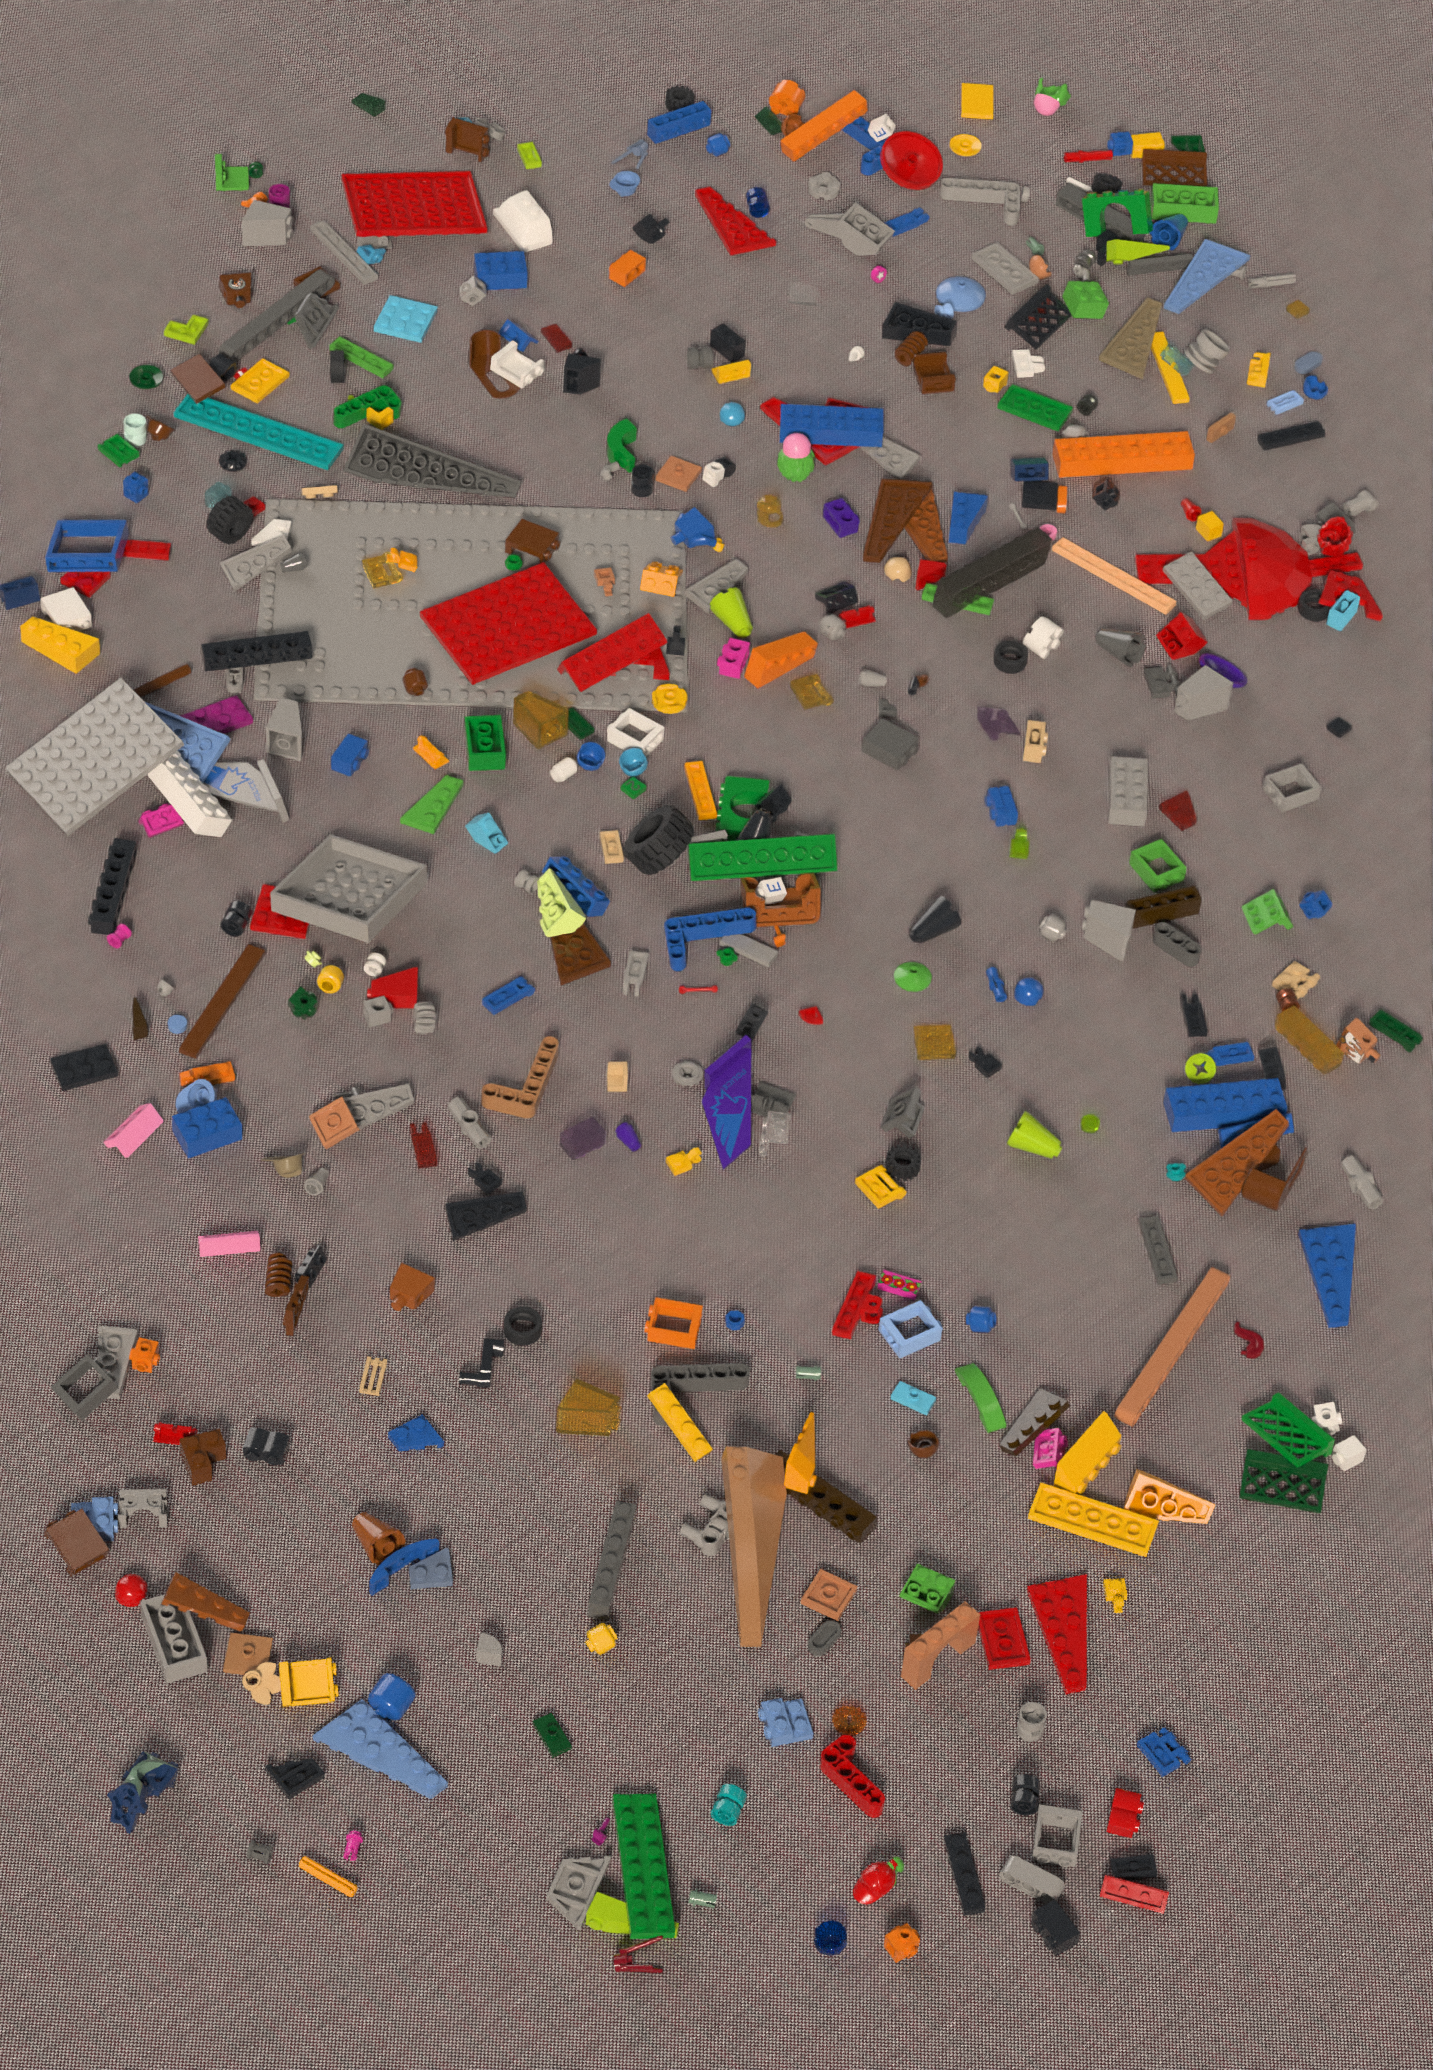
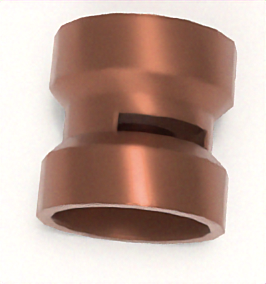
(1286, 998)

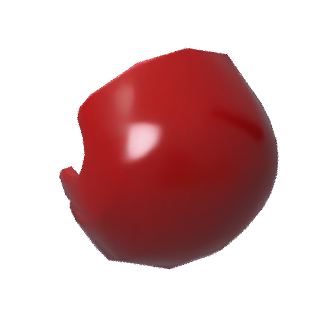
(131, 1590)

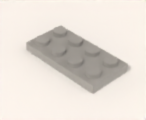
(1005, 268)
(1197, 585)

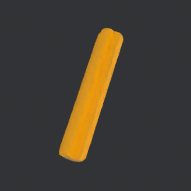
(328, 1876)

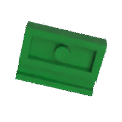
(118, 450)

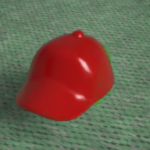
(877, 1880)

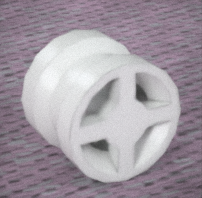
(374, 964)

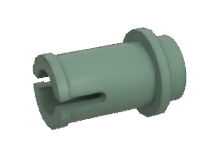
(1037, 249)
(808, 1372)
(702, 1899)

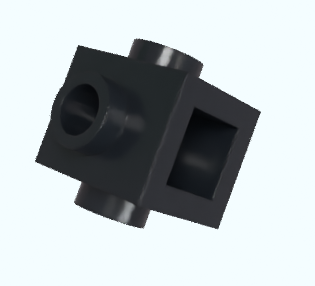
(1106, 495)

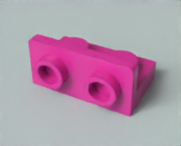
(161, 820)
(1049, 1448)

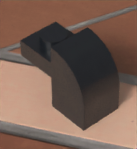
(650, 230)
(1101, 245)

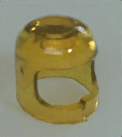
(768, 505)

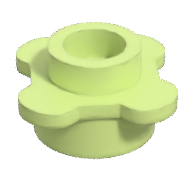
(313, 958)

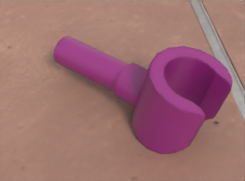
(598, 1835)

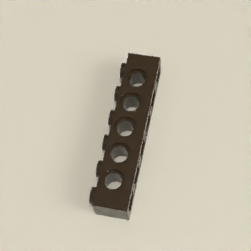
(824, 1500)

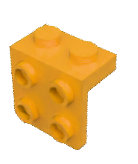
(660, 579)

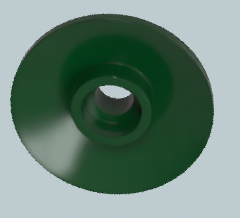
(146, 377)

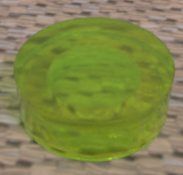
(1090, 1123)

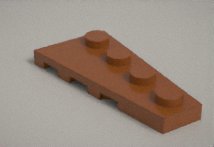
(198, 1599)

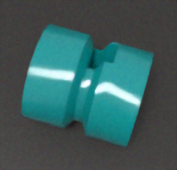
(728, 1804)

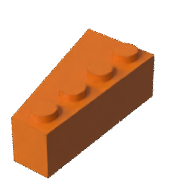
(778, 658)

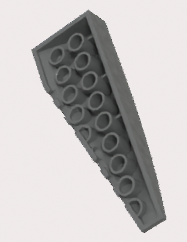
(402, 462)

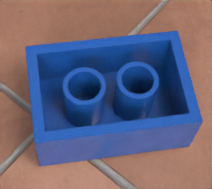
(501, 270)
(207, 1127)

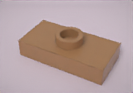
(1221, 427)

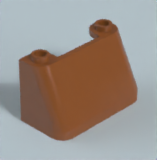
(797, 908)

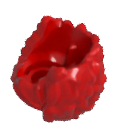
(1338, 536)

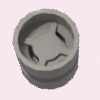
(1031, 1721)

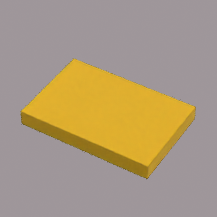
(976, 101)
(260, 380)

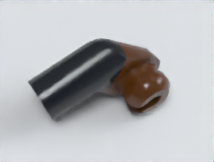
(917, 682)

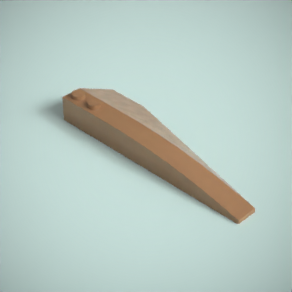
(754, 1517)

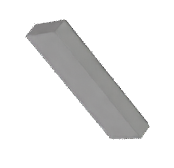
(750, 949)

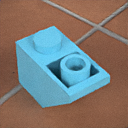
(486, 832)

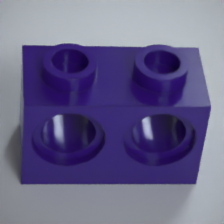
(841, 517)

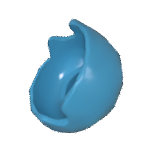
(732, 414)
(633, 762)

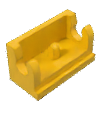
(1258, 370)

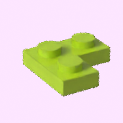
(187, 333)

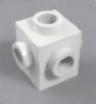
(1327, 1417)

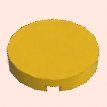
(669, 698)

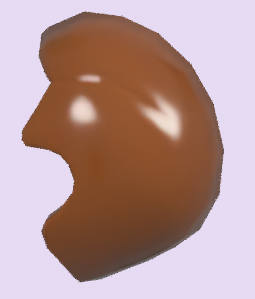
(790, 124)

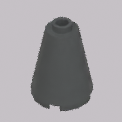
(1122, 645)

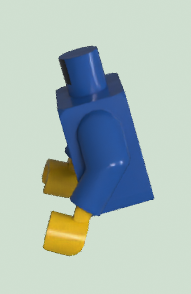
(695, 531)

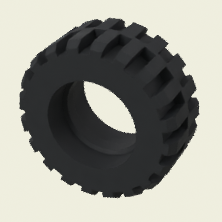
(658, 839)

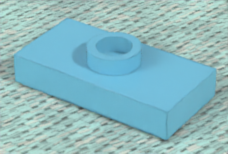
(913, 1398)

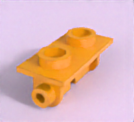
(430, 753)

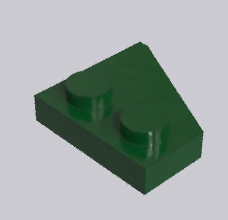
(1188, 143)

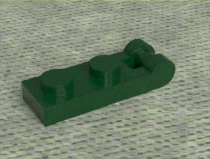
(1396, 1030)

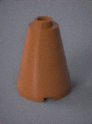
(377, 1537)

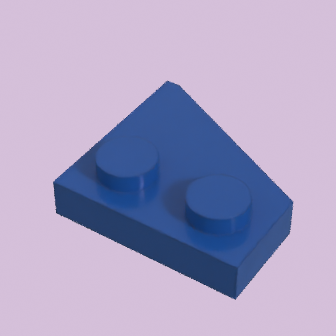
(415, 1435)

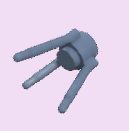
(638, 149)

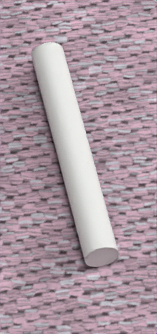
(1084, 187)

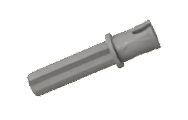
(1271, 280)

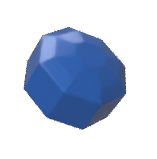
(734, 1320)

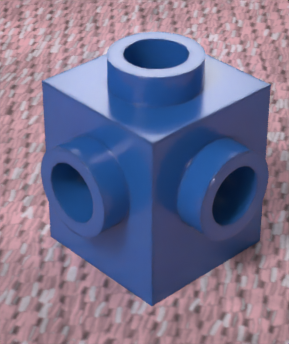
(1120, 143)
(135, 487)
(1315, 904)

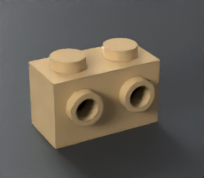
(1034, 741)

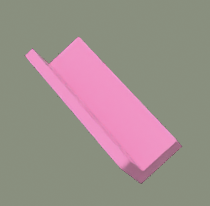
(135, 1130)
(229, 1243)

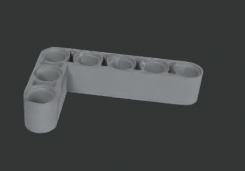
(984, 191)

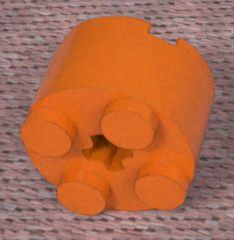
(786, 98)

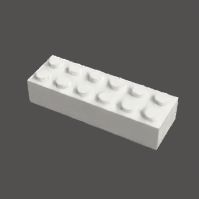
(190, 797)

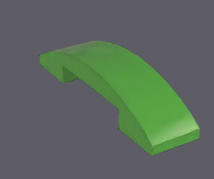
(983, 1396)

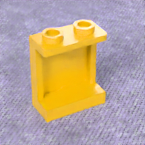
(307, 1682)

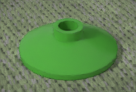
(912, 976)

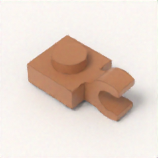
(605, 578)

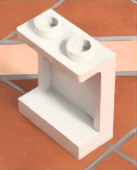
(516, 366)
(67, 610)

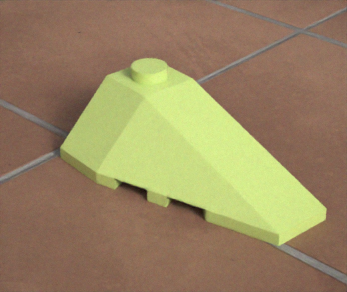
(558, 907)

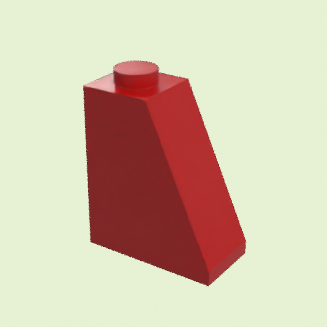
(398, 988)

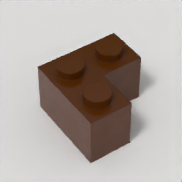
(199, 1453)

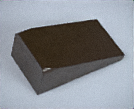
(138, 1023)

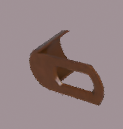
(481, 349)
(1268, 1190)

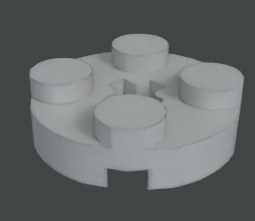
(494, 129)
(824, 186)

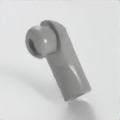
(608, 469)

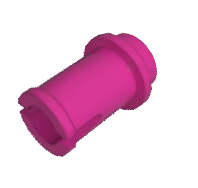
(353, 1839)

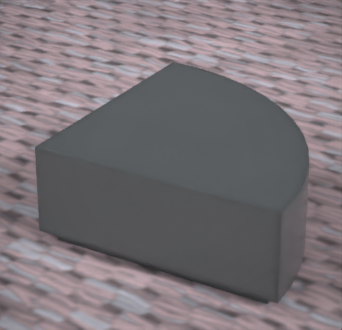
(886, 710)

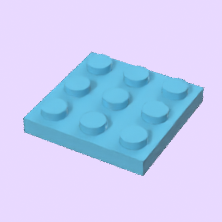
(405, 318)

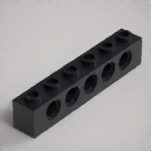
(256, 651)
(113, 886)

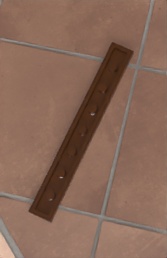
(222, 1001)

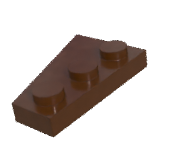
(295, 1305)

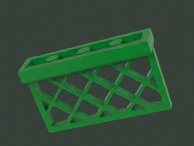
(1298, 1424)

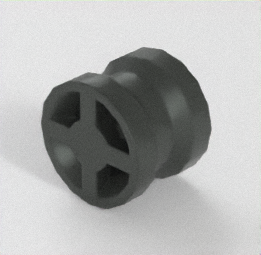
(1087, 404)

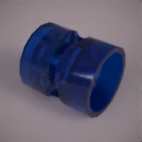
(757, 202)

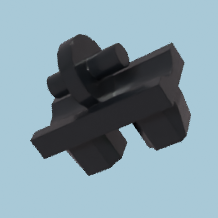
(752, 1021)

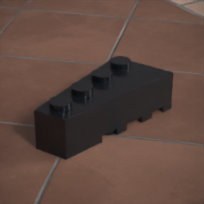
(906, 319)

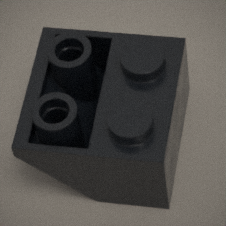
(581, 374)

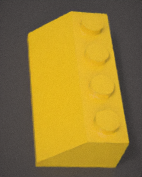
(1088, 1455)

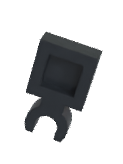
(985, 1064)
(485, 1180)

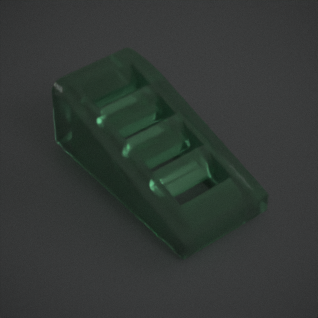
(373, 105)

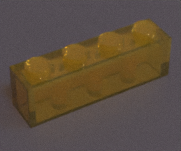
(1309, 1040)

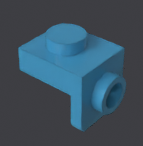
(370, 254)

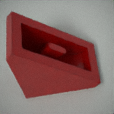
(929, 573)

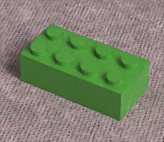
(1193, 202)

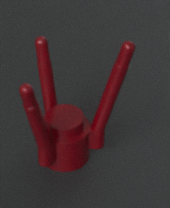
(625, 1962)

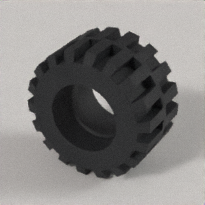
(229, 520)

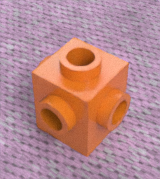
(145, 1355)
(902, 1942)

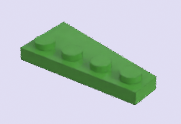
(433, 807)

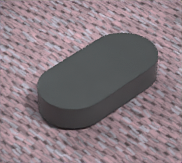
(824, 1638)

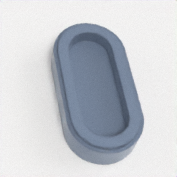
(1308, 362)

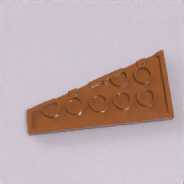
(1224, 1173)

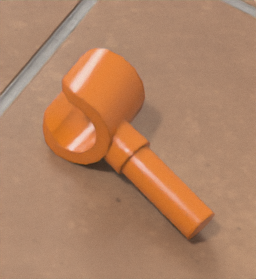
(779, 940)

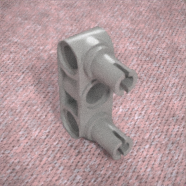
(715, 1531)

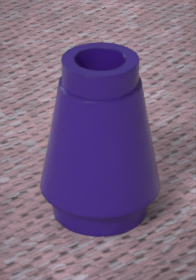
(628, 1136)

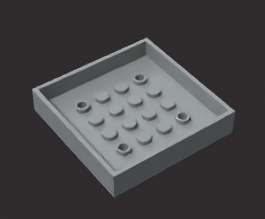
(349, 888)

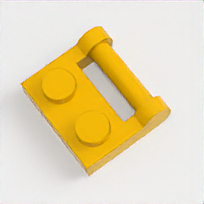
(876, 1190)

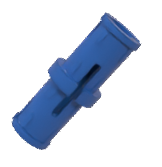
(993, 976)

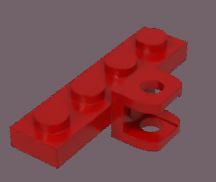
(858, 1305)

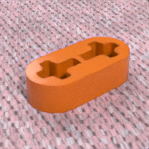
(1061, 499)

